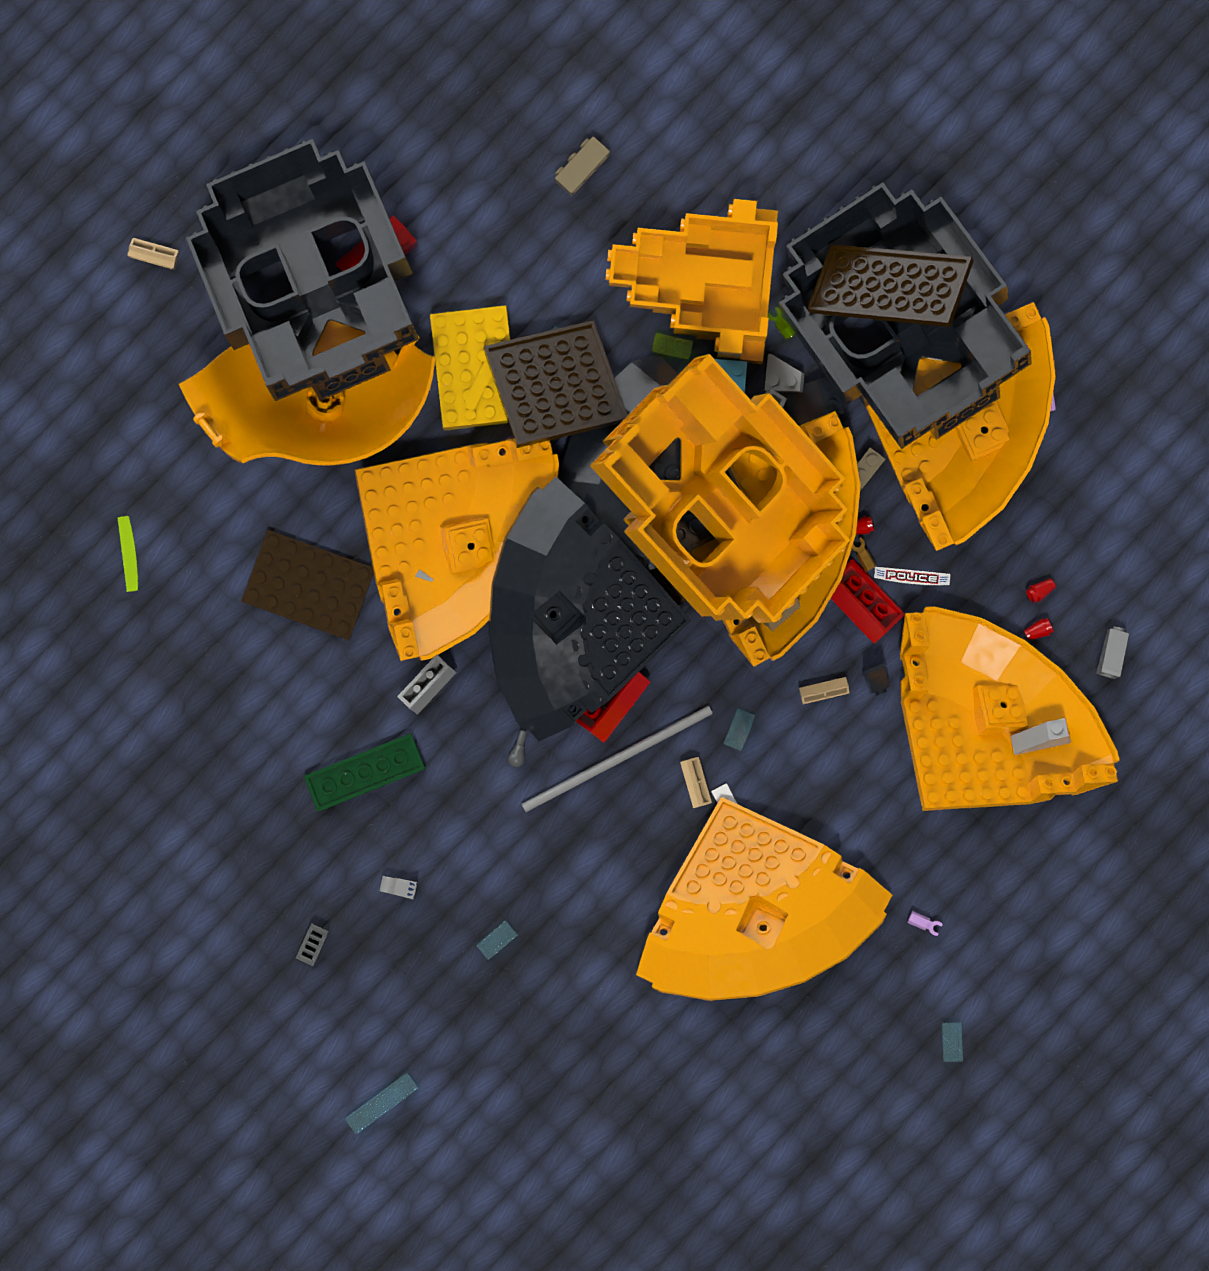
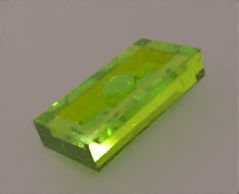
(672, 346)

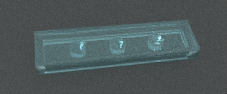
(381, 1103)

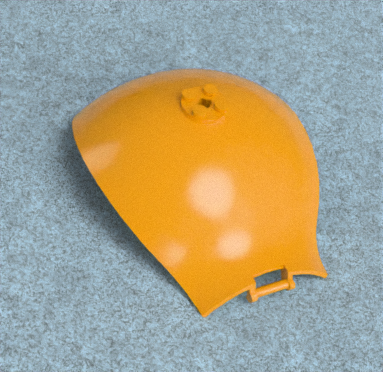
(349, 426)

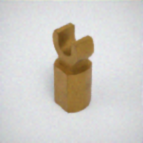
(864, 556)

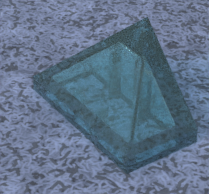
(739, 729)

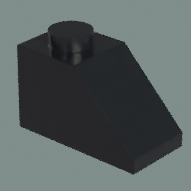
(876, 679)

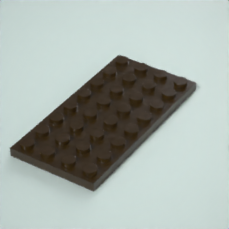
(890, 285)

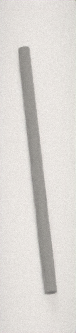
(617, 758)

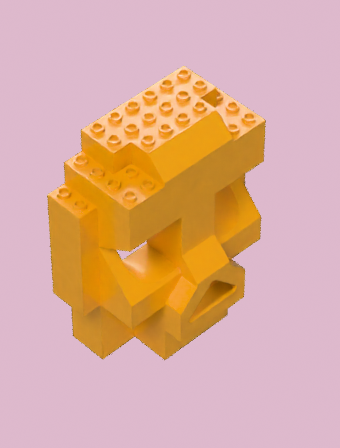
(764, 550)

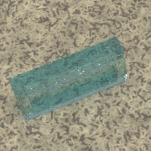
(496, 940)
(952, 1042)

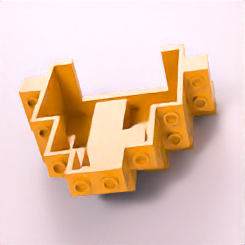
(706, 276)

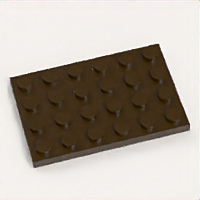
(308, 585)

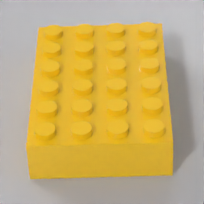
(458, 358)

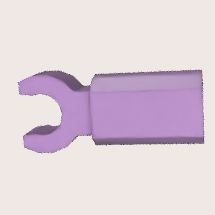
(923, 922)

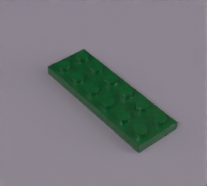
(364, 772)

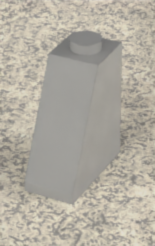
(1113, 653)

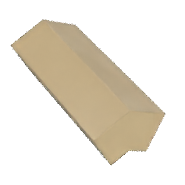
(153, 253)
(824, 690)
(696, 782)

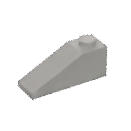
(1041, 737)

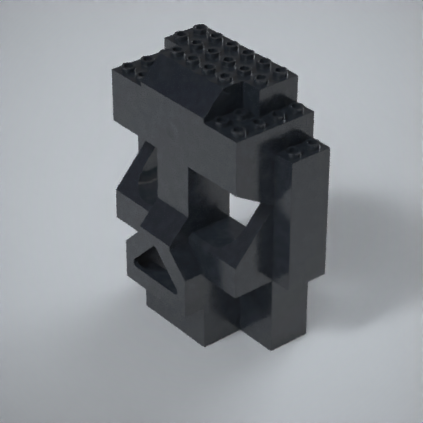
(282, 214)
(885, 379)

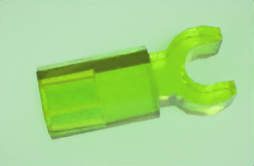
(781, 324)

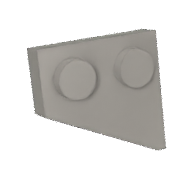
(782, 376)

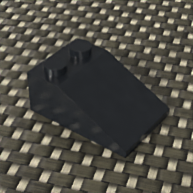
(816, 401)

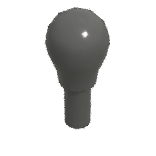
(517, 756)

